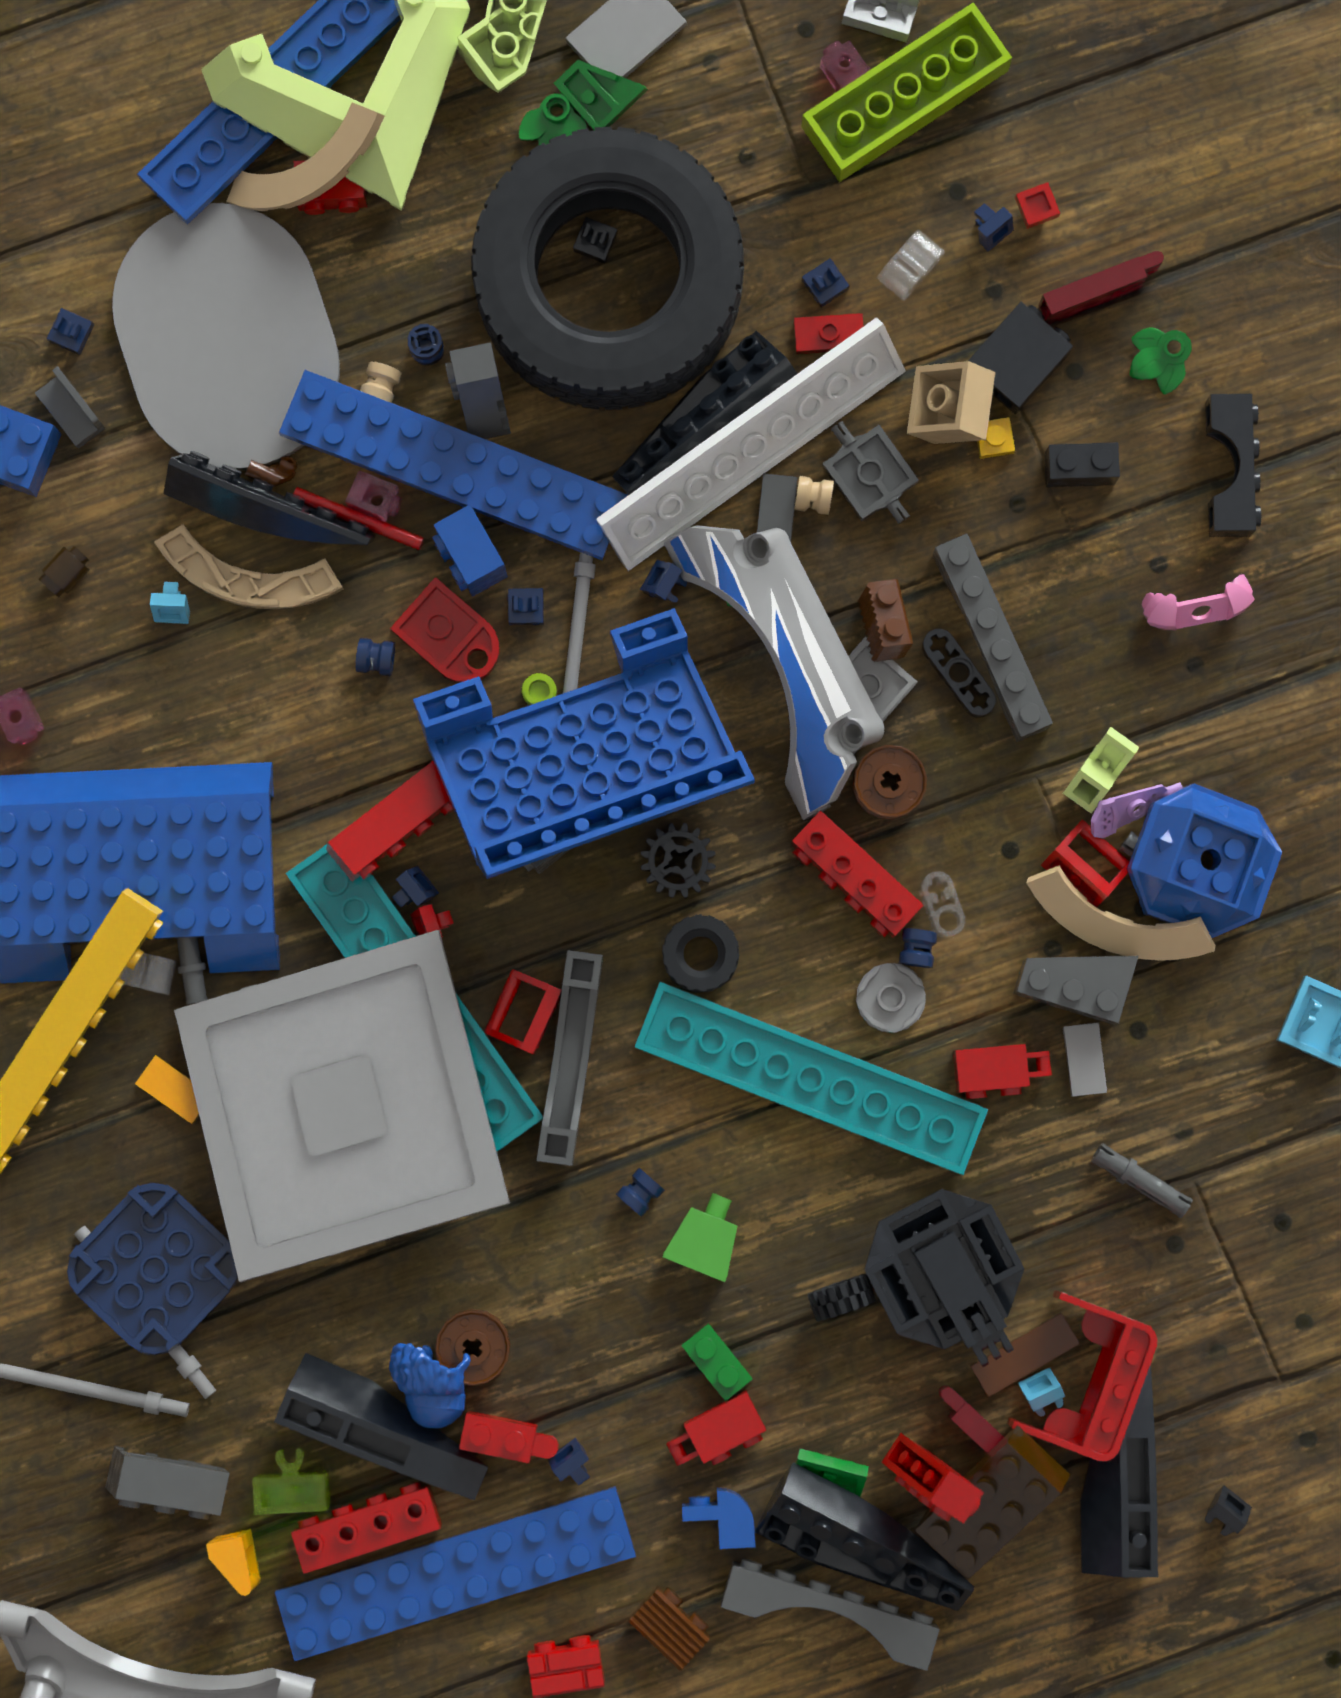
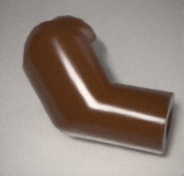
(276, 474)

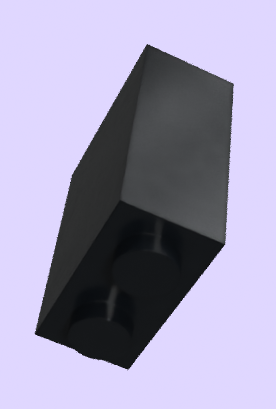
(1022, 355)

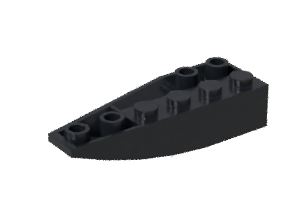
(713, 402)
(255, 504)
(375, 1426)
(1121, 1502)
(857, 1539)

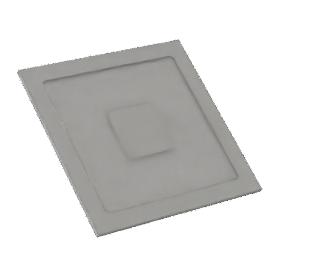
(341, 1106)

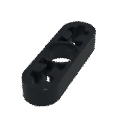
(936, 657)

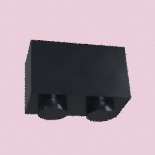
(1082, 464)

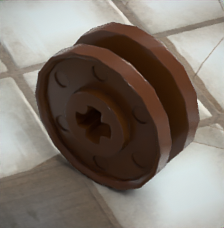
(897, 763)
(472, 1325)

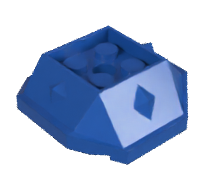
(1169, 866)

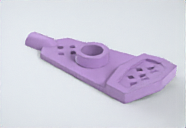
(1119, 810)

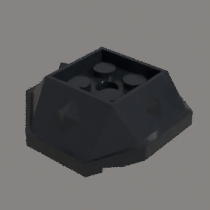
(903, 1284)

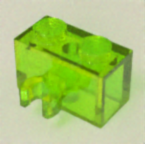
(291, 1489)

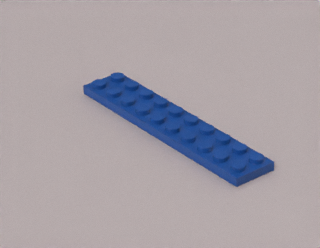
(222, 144)
(449, 463)
(455, 1573)

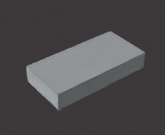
(1084, 1059)

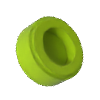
(538, 688)

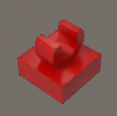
(1037, 205)
(426, 920)

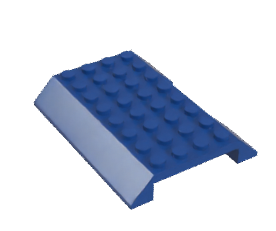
(584, 757)
(173, 835)

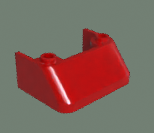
(1112, 1389)

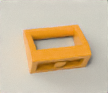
(236, 1560)

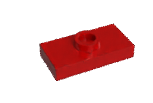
(824, 333)

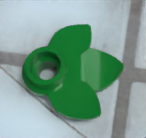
(543, 126)
(1156, 360)

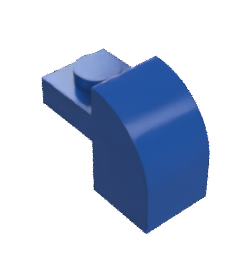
(733, 1517)

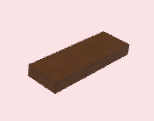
(1029, 1353)

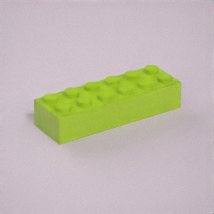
(906, 92)

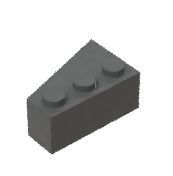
(478, 387)
(1079, 984)
(166, 1483)

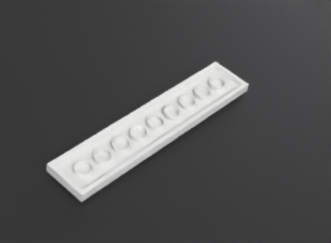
(751, 444)

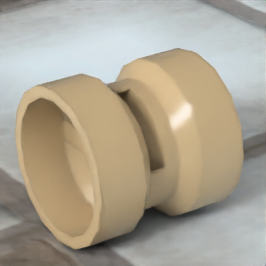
(381, 381)
(814, 495)

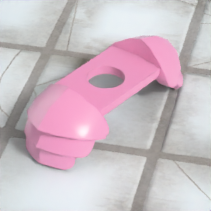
(1168, 614)

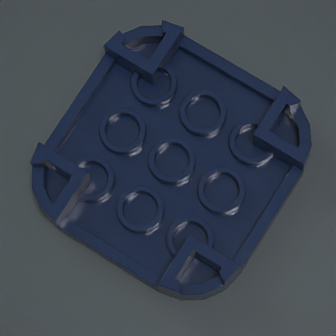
(153, 1269)

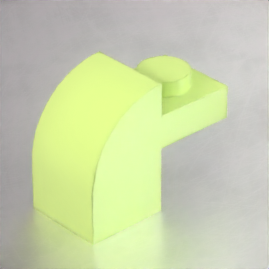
(1100, 770)

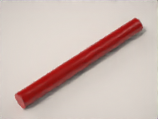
(375, 525)

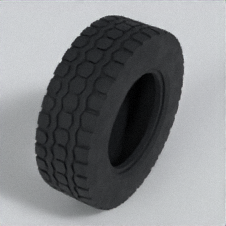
(589, 175)

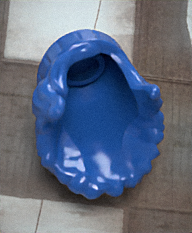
(431, 1390)

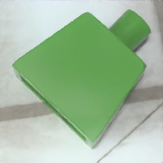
(705, 1240)

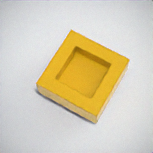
(998, 439)

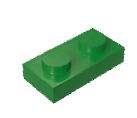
(716, 1362)
(838, 1471)

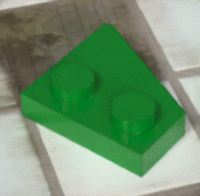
(597, 93)

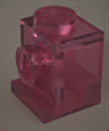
(839, 75)
(368, 486)
(30, 723)

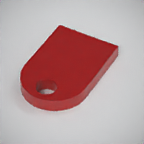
(447, 632)

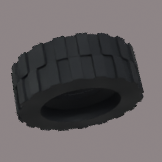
(700, 927)

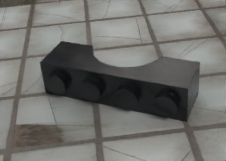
(1231, 423)

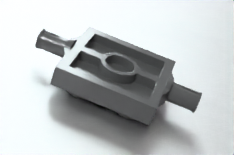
(870, 472)

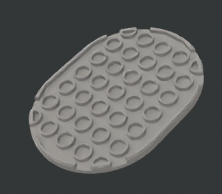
(221, 331)

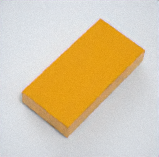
(169, 1088)

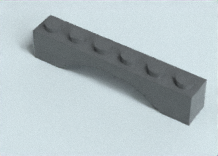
(993, 635)
(570, 1058)
(759, 1592)

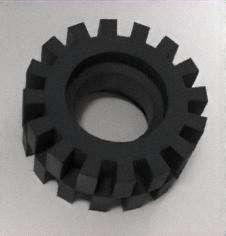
(841, 1297)

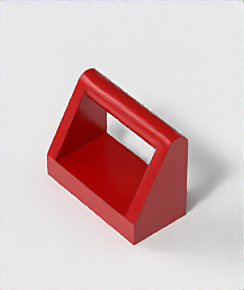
(1081, 874)
(541, 1018)

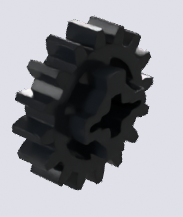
(669, 847)

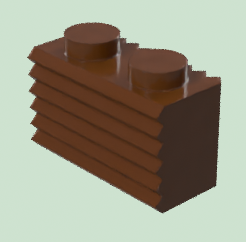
(885, 620)
(670, 1627)

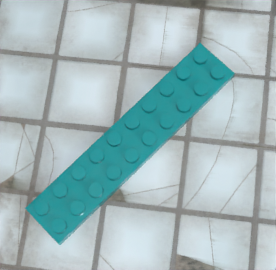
(363, 919)
(811, 1078)

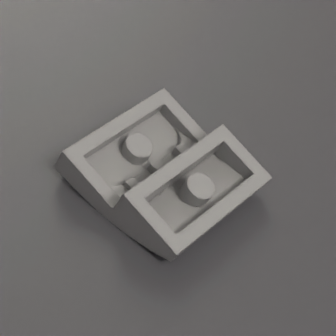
(882, 17)

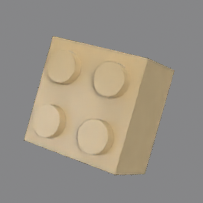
(951, 402)

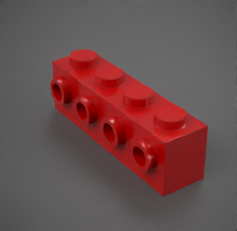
(390, 823)
(856, 875)
(932, 1480)
(366, 1528)

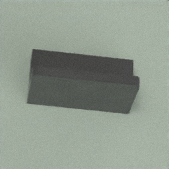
(69, 409)

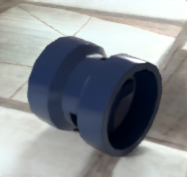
(428, 350)
(375, 656)
(920, 940)
(640, 1192)

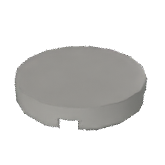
(890, 997)

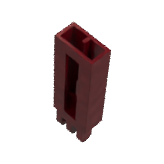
(1099, 287)
(970, 1420)

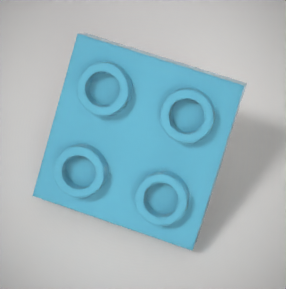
(1314, 1021)

